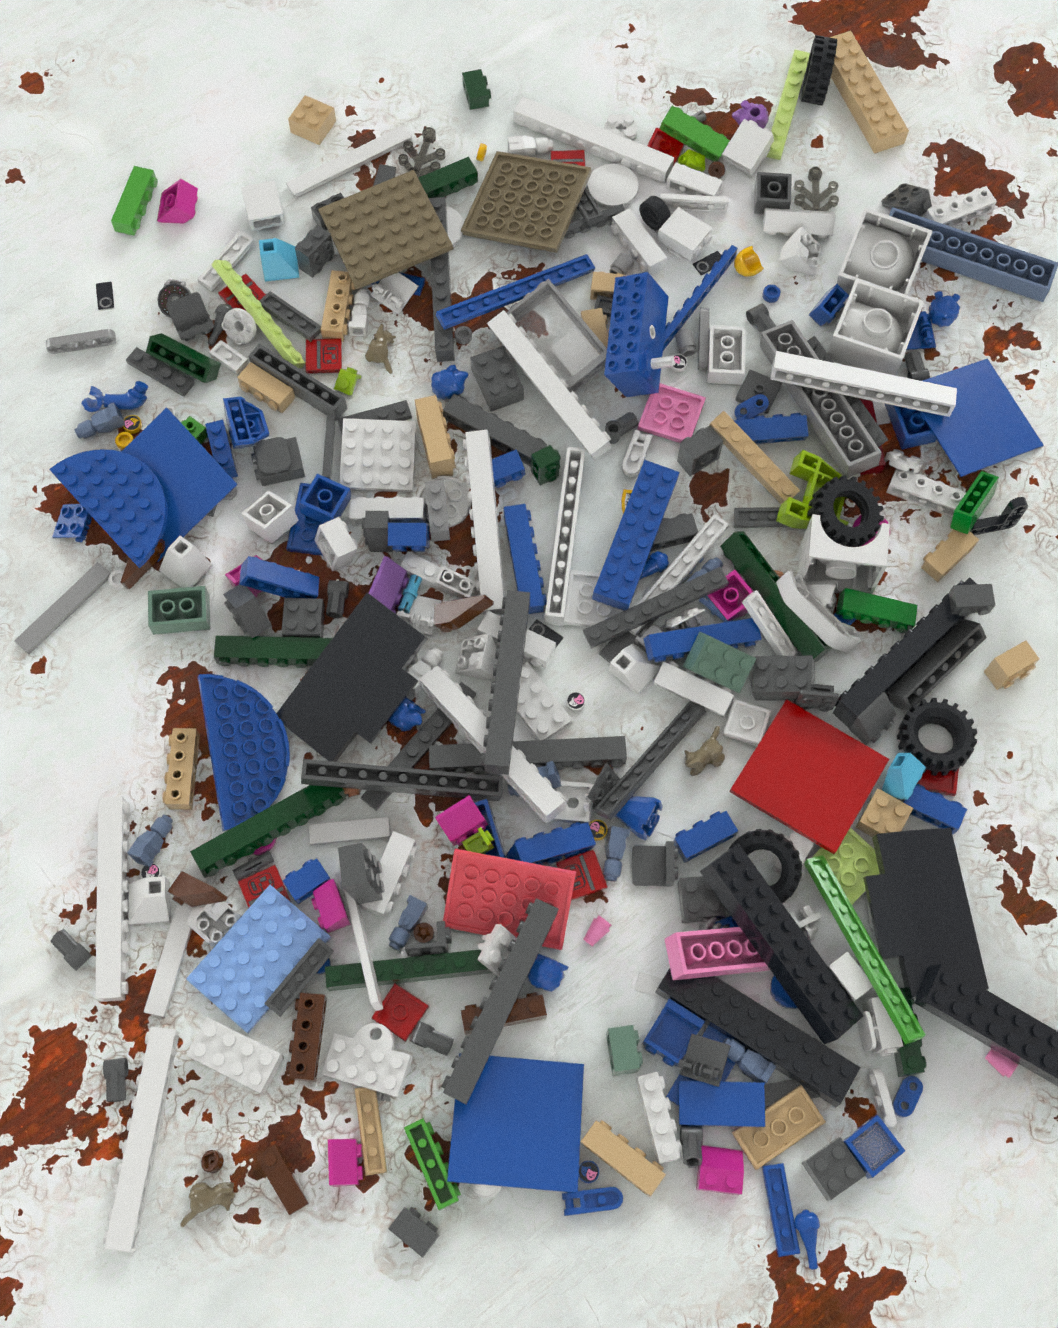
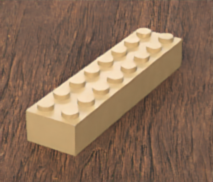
(866, 96)

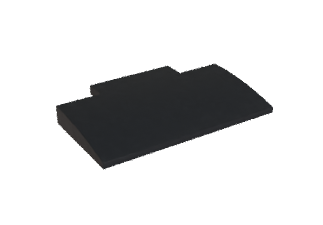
(354, 681)
(922, 907)

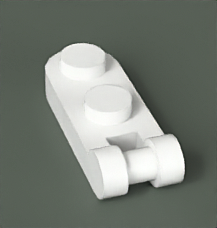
(636, 453)
(882, 1097)

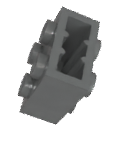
(314, 251)

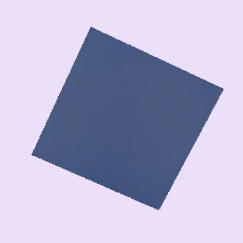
(984, 422)
(186, 471)
(520, 1126)

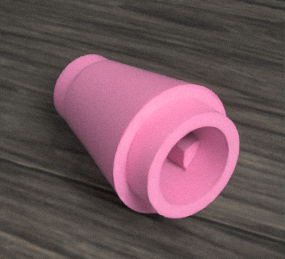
(597, 930)
(1001, 1063)

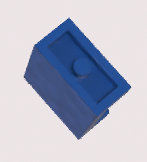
(672, 1033)

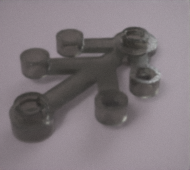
(429, 136)
(815, 197)

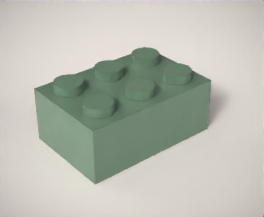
(178, 610)
(719, 662)

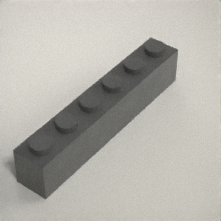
(303, 384)
(502, 433)
(937, 664)

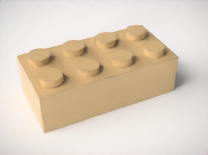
(435, 436)

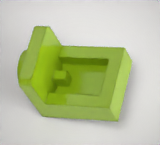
(693, 160)
(347, 380)
(479, 842)

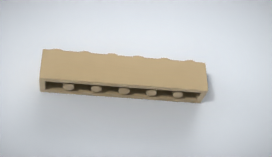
(754, 458)

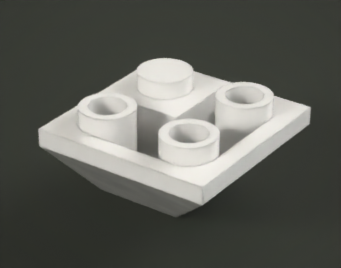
(801, 253)
(184, 563)
(477, 657)
(633, 668)
(149, 901)
(212, 921)

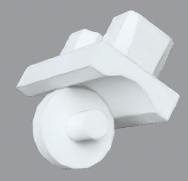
(809, 918)

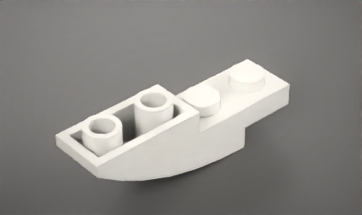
(437, 577)

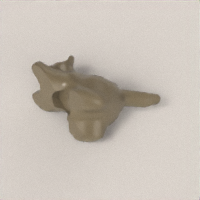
(378, 348)
(709, 753)
(204, 1197)

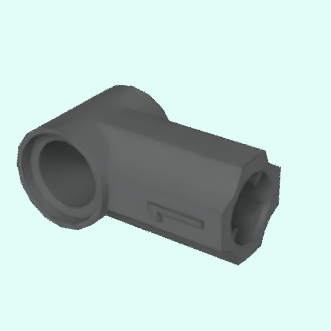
(760, 317)
(915, 366)
(621, 426)
(337, 593)
(73, 952)
(427, 1036)
(115, 1073)
(691, 1141)

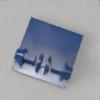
(922, 334)
(72, 522)

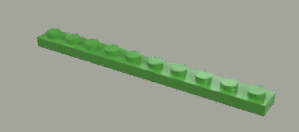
(864, 950)

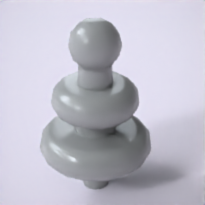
(710, 924)

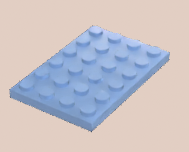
(255, 957)

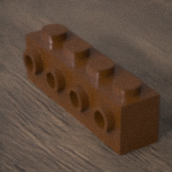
(524, 1010)
(307, 1037)

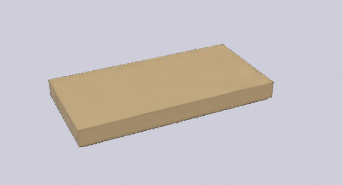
(785, 1125)

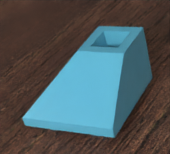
(278, 260)
(903, 776)

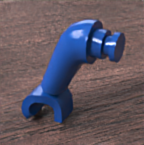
(129, 401)

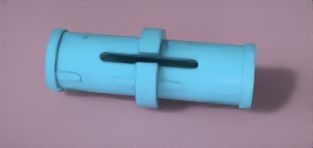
(410, 594)

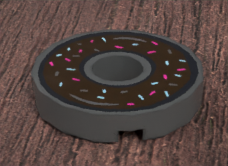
(166, 294)

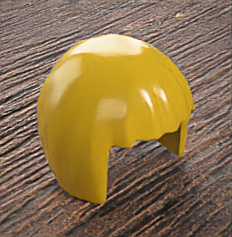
(747, 262)

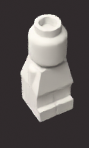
(527, 146)
(360, 321)
(428, 662)

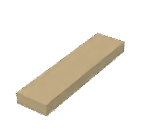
(370, 1131)

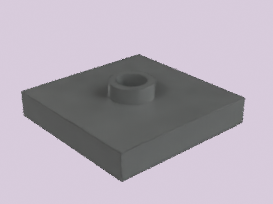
(758, 384)

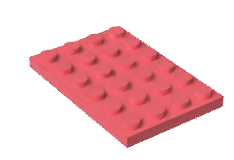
(498, 891)

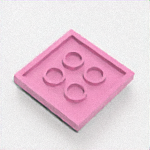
(671, 413)

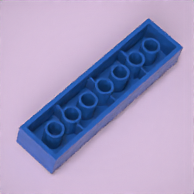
(635, 535)

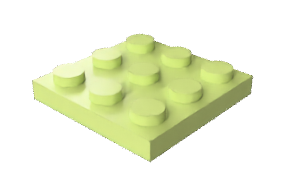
(851, 864)

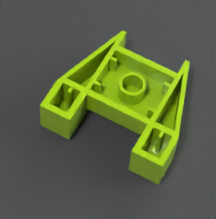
(816, 473)

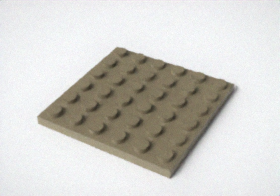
(526, 201)
(385, 229)

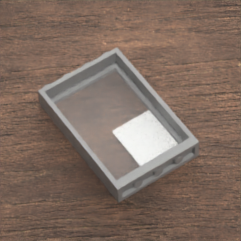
(560, 335)

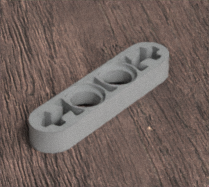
(703, 339)
(80, 341)

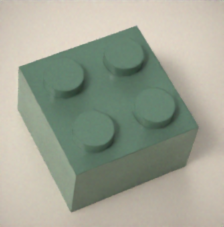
(623, 1051)

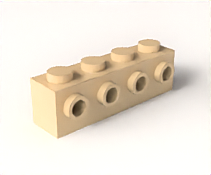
(337, 306)
(182, 768)
(622, 1158)

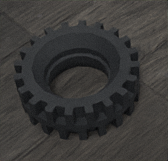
(819, 70)
(862, 496)
(947, 717)
(785, 852)

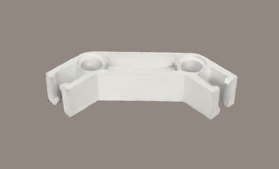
(815, 614)

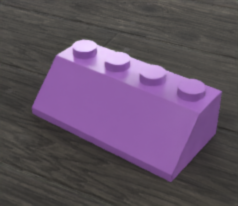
(389, 584)

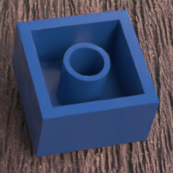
(325, 499)

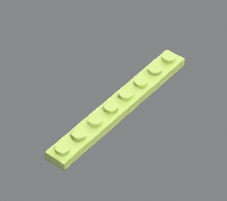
(788, 103)
(258, 313)

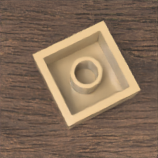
(312, 120)
(1012, 665)
(883, 814)

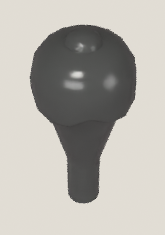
(220, 312)

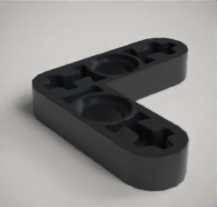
(1008, 518)

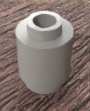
(622, 264)
(685, 342)

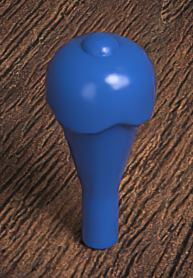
(656, 563)
(808, 1224)

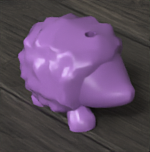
(752, 112)

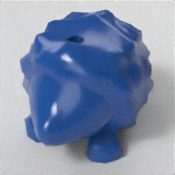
(944, 309)
(448, 382)
(407, 715)
(546, 973)

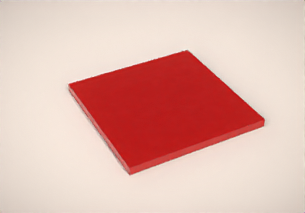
(809, 776)

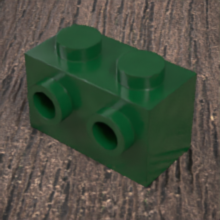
(475, 89)
(545, 465)

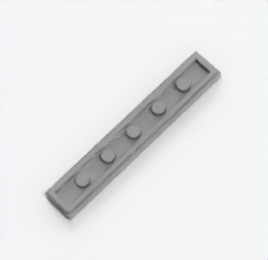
(62, 608)

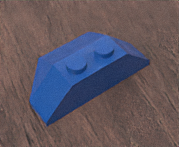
(244, 422)

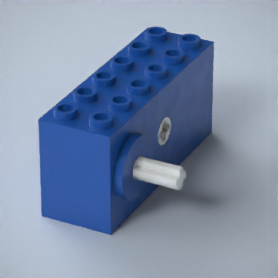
(637, 335)

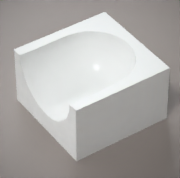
(884, 252)
(874, 328)
(851, 566)

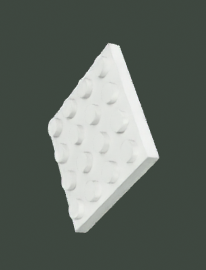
(378, 455)

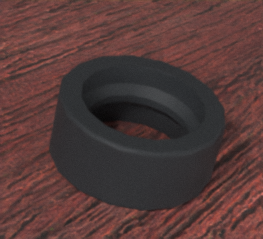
(654, 212)

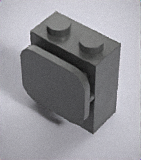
(277, 460)

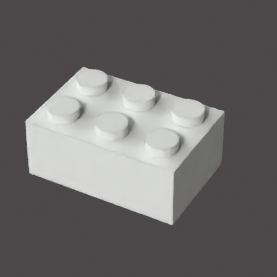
(726, 355)

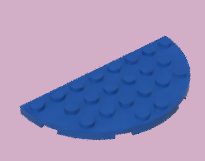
(120, 497)
(245, 747)

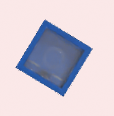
(873, 1146)

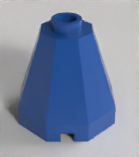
(640, 815)

